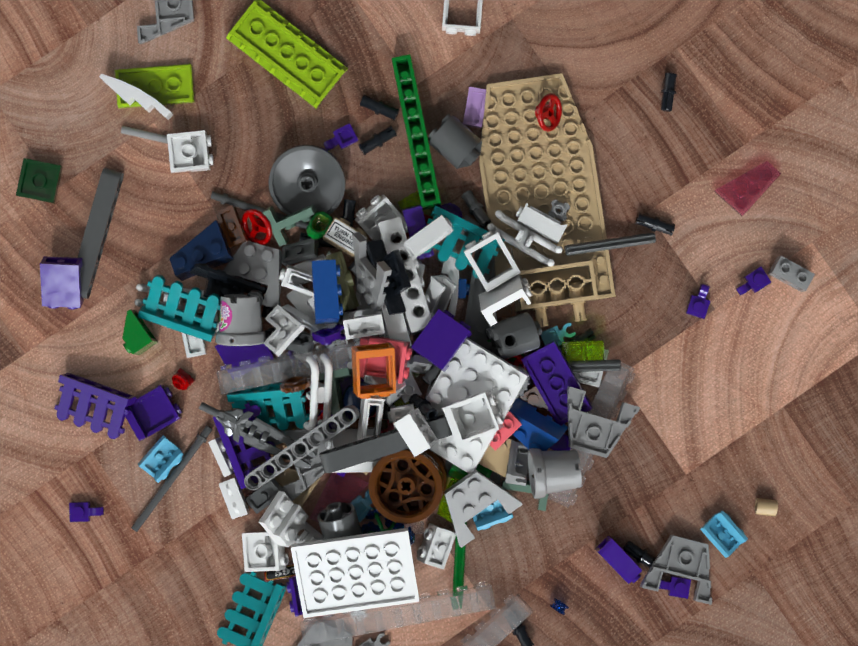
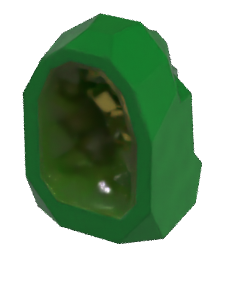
(319, 225)

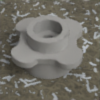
(559, 215)

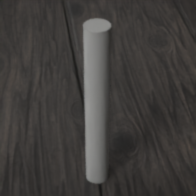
(144, 134)

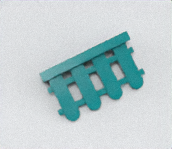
(475, 233)
(177, 319)
(261, 396)
(260, 607)

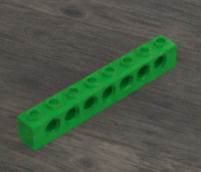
(416, 132)

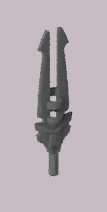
(238, 423)

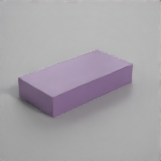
(475, 107)

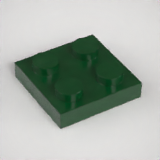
(39, 180)

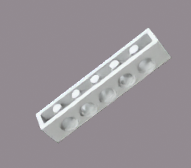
(415, 323)

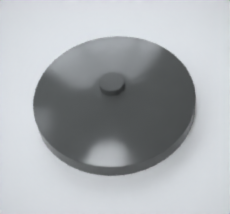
(307, 177)

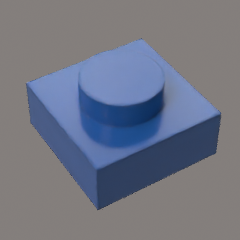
(463, 289)

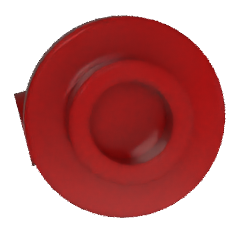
(182, 380)

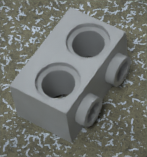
(791, 274)

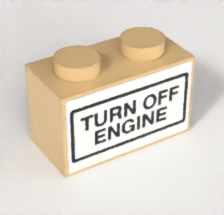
(340, 236)

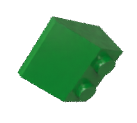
(137, 334)

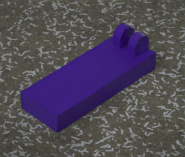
(415, 222)

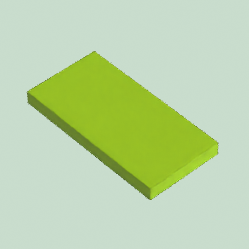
(164, 83)

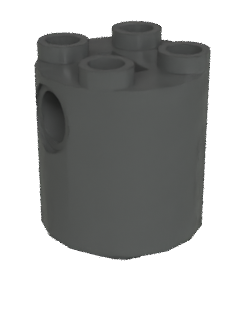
(456, 142)
(520, 334)
(339, 520)

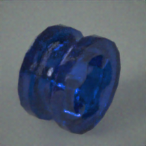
(559, 606)

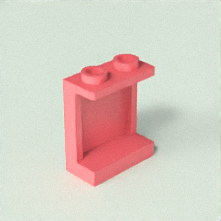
(377, 365)

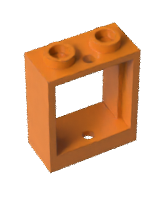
(372, 351)

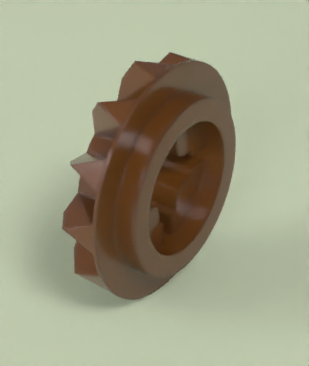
(295, 384)

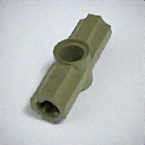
(348, 296)

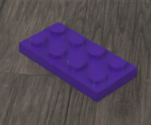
(552, 377)

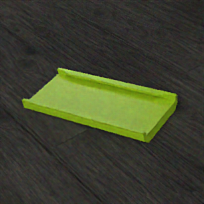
(286, 53)

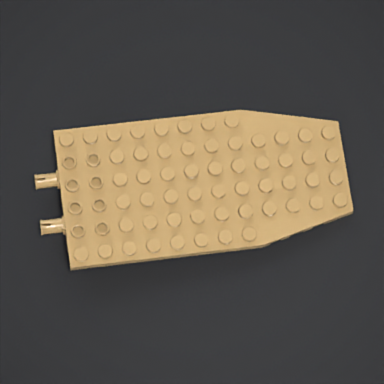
(535, 167)

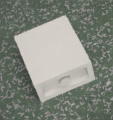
(502, 296)

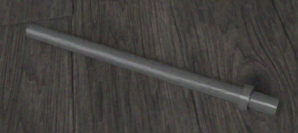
(225, 199)
(172, 477)

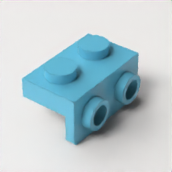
(161, 459)
(491, 515)
(723, 533)

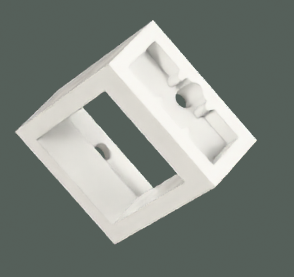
(469, 30)
(502, 277)
(367, 318)
(456, 424)

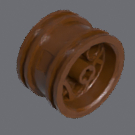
(400, 509)

